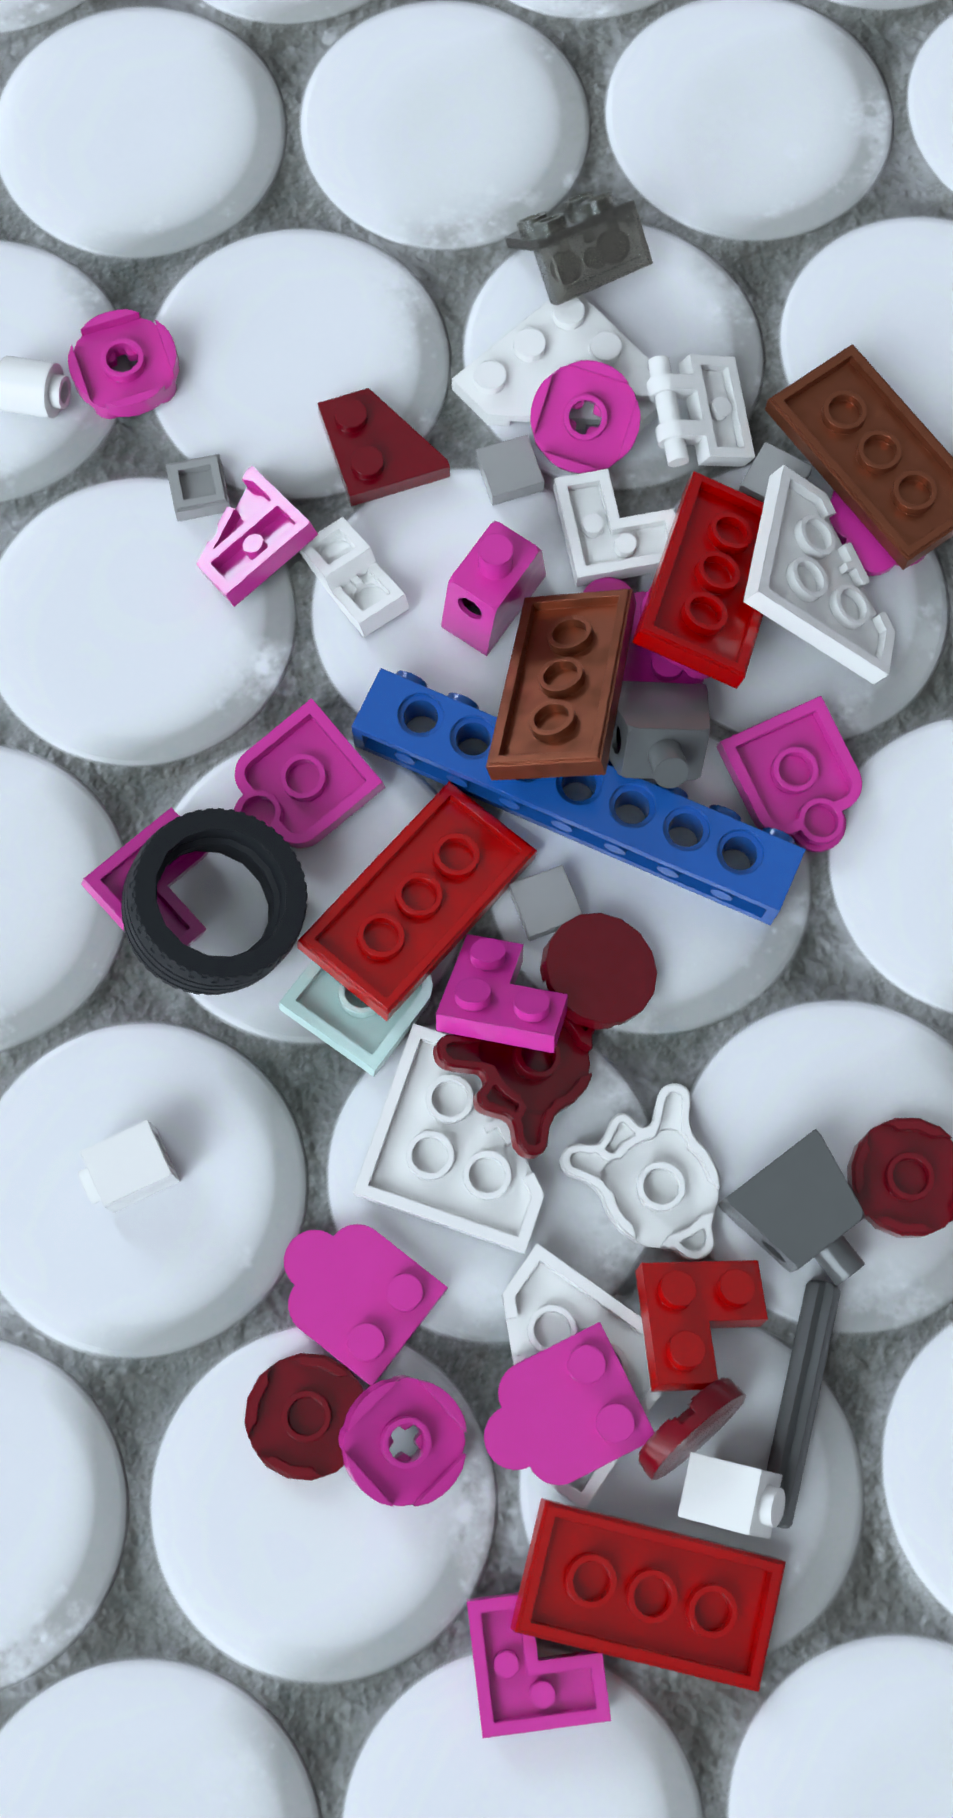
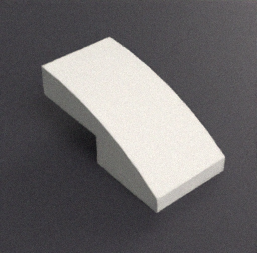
(353, 577)

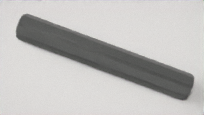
(802, 1390)

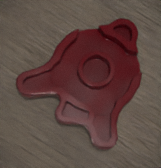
(522, 1083)

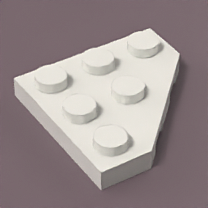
(508, 374)
(813, 581)
(445, 1157)
(554, 1302)

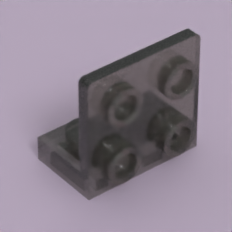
(584, 245)

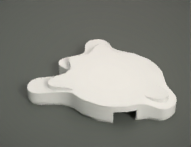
(653, 1178)

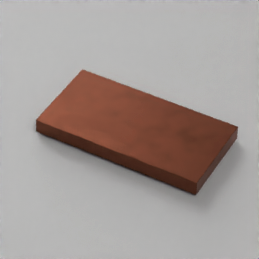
(871, 453)
(563, 686)

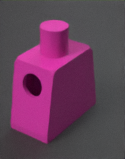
(495, 578)

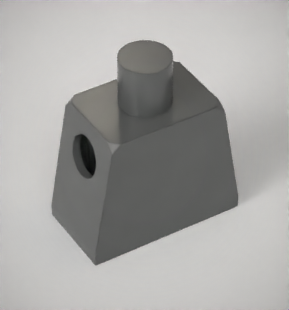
(661, 732)
(801, 1210)

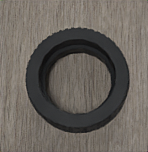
(244, 841)

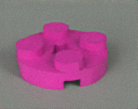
(127, 392)
(613, 403)
(439, 1441)

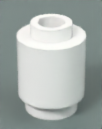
(33, 387)

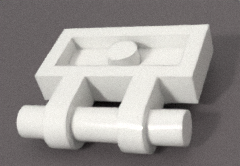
(714, 407)

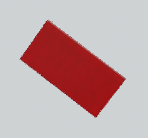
(701, 583)
(416, 900)
(648, 1595)

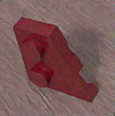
(377, 448)

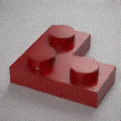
(682, 1306)

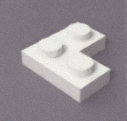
(600, 540)

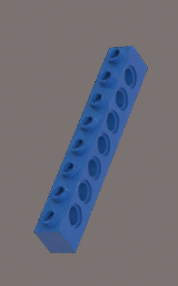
(591, 822)

